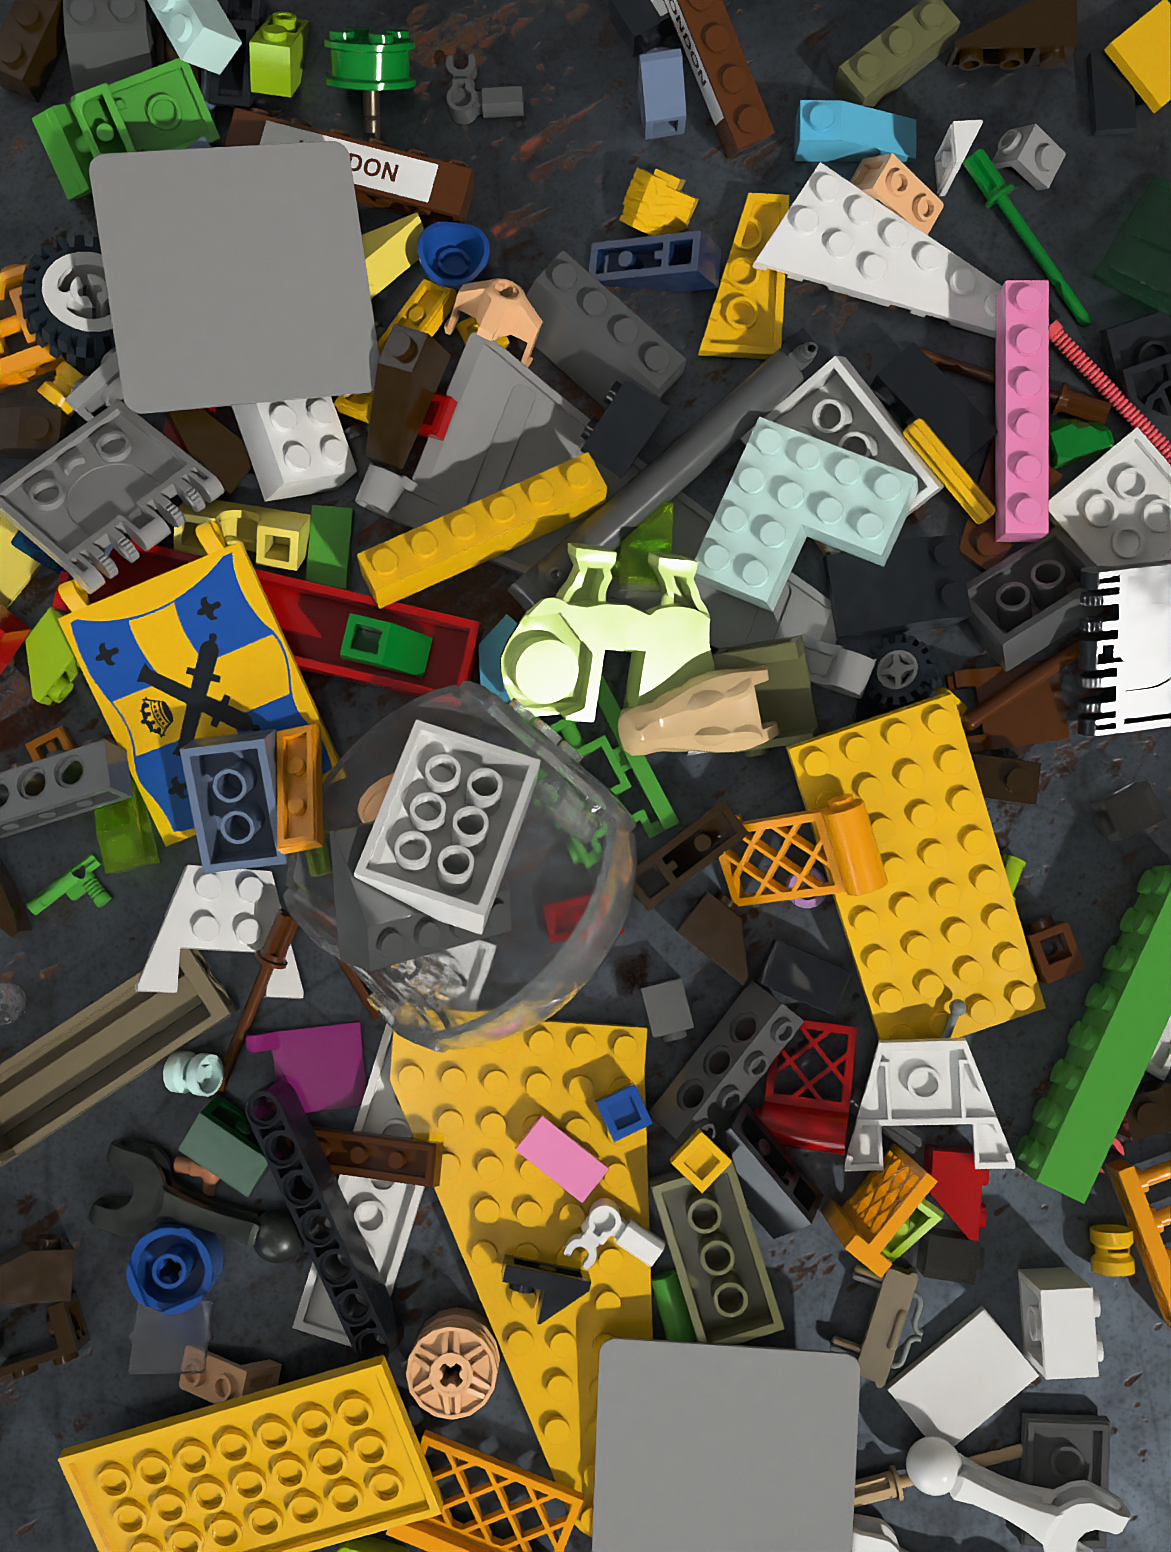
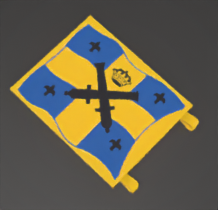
(188, 663)

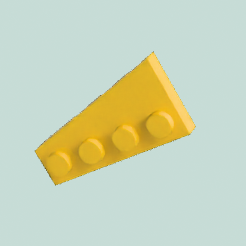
(749, 301)

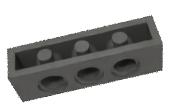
(53, 788)
(726, 1065)

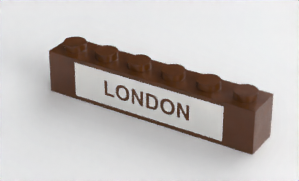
(721, 73)
(381, 175)

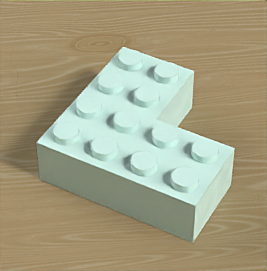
(795, 490)

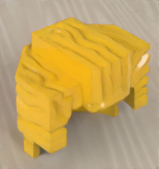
(657, 203)

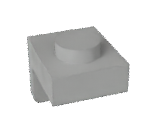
(1030, 154)

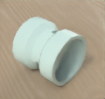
(193, 1073)

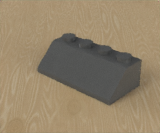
(596, 335)

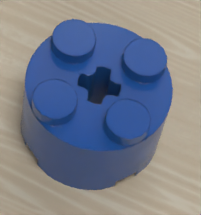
(168, 1288)

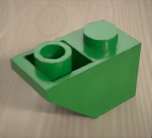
(385, 646)

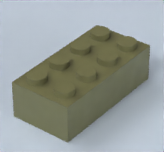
(717, 1258)

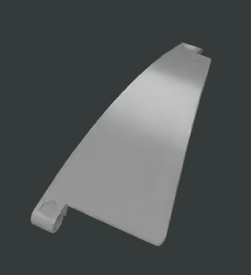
(519, 426)

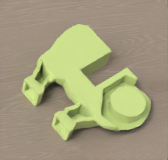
(560, 642)

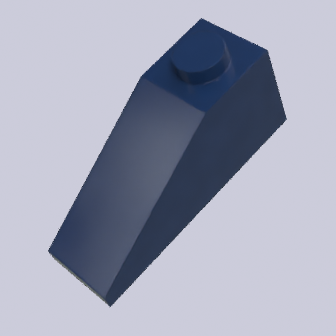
(658, 262)

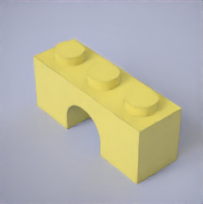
(273, 534)

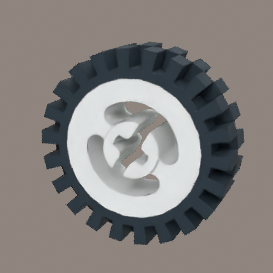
(63, 316)

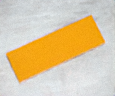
(299, 789)

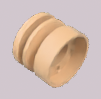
(449, 1339)

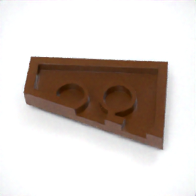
(978, 540)

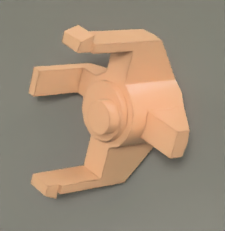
(499, 312)

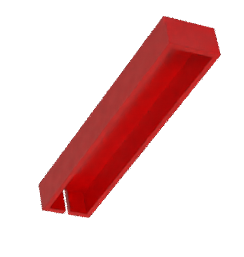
(316, 621)

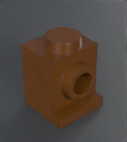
(1065, 956)

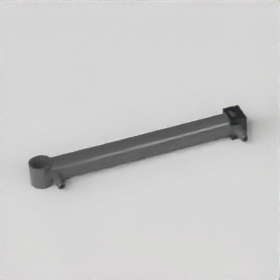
(678, 463)

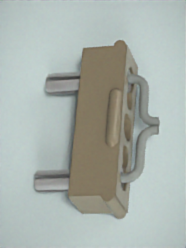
(885, 1322)

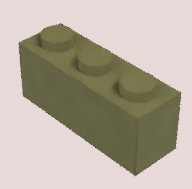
(896, 54)

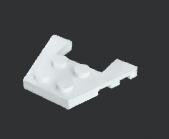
(218, 914)
(925, 1085)

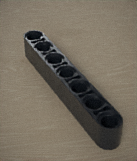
(322, 1241)

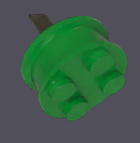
(370, 64)

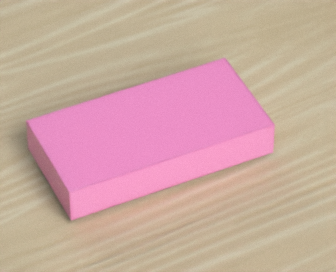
(561, 1158)

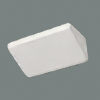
(953, 152)

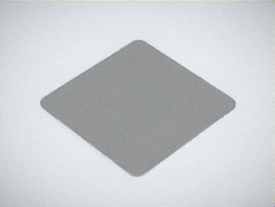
(235, 275)
(724, 1448)

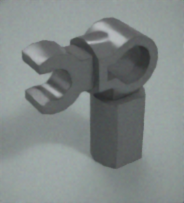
(491, 102)

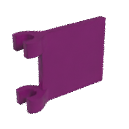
(318, 1062)

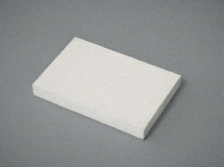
(962, 1379)

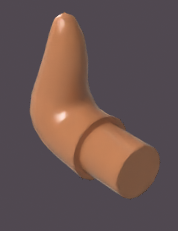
(185, 1165)

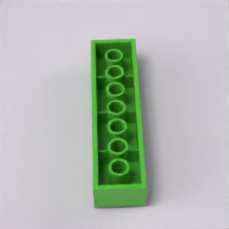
(1106, 1049)

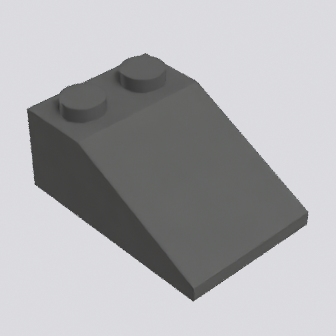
(108, 40)

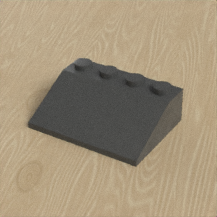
(383, 930)

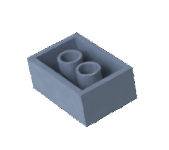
(234, 799)

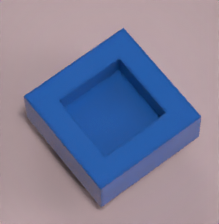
(623, 1111)

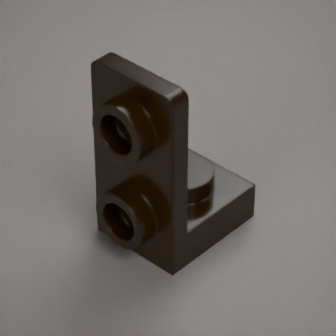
(69, 1327)

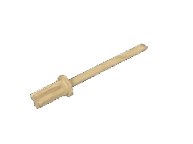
(890, 1484)

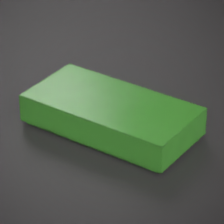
(330, 546)

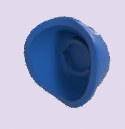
(453, 253)

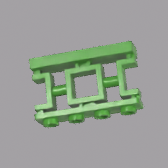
(622, 762)

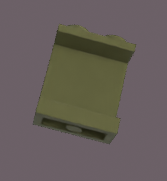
(787, 693)

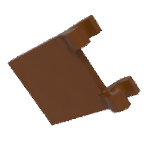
(1027, 721)

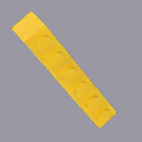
(482, 530)

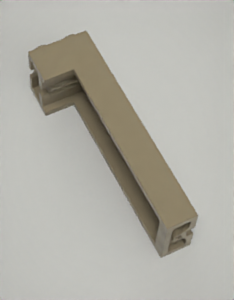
(104, 1051)

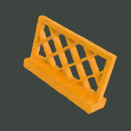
(879, 1208)
(449, 1535)

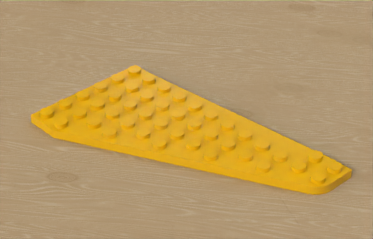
(503, 1204)

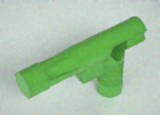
(73, 886)

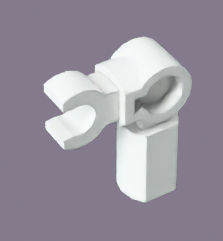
(605, 1221)

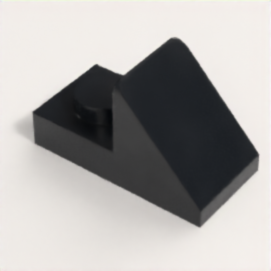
(557, 1283)

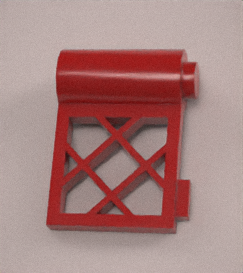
(809, 1121)

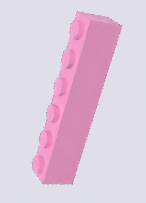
(1022, 411)

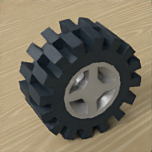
(893, 664)

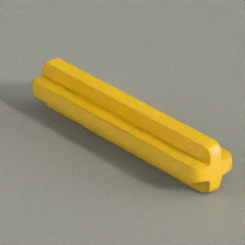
(949, 471)

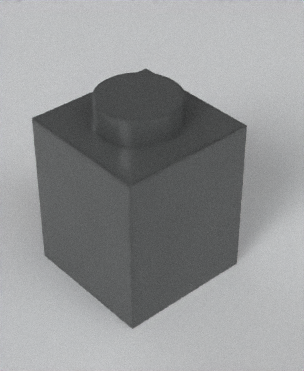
(667, 1008)

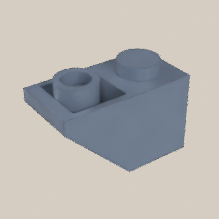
(661, 93)

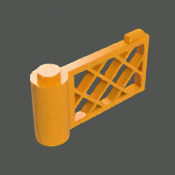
(848, 849)

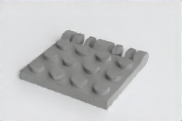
(104, 485)

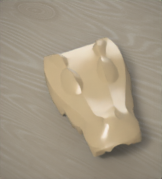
(705, 715)

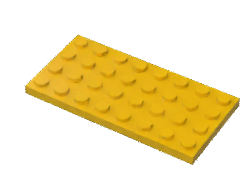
(948, 910)
(260, 1470)

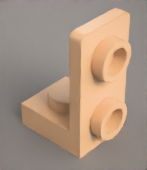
(898, 189)
(229, 1380)

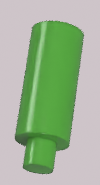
(673, 1307)

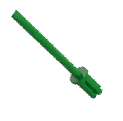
(996, 191)

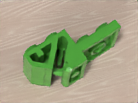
(135, 114)

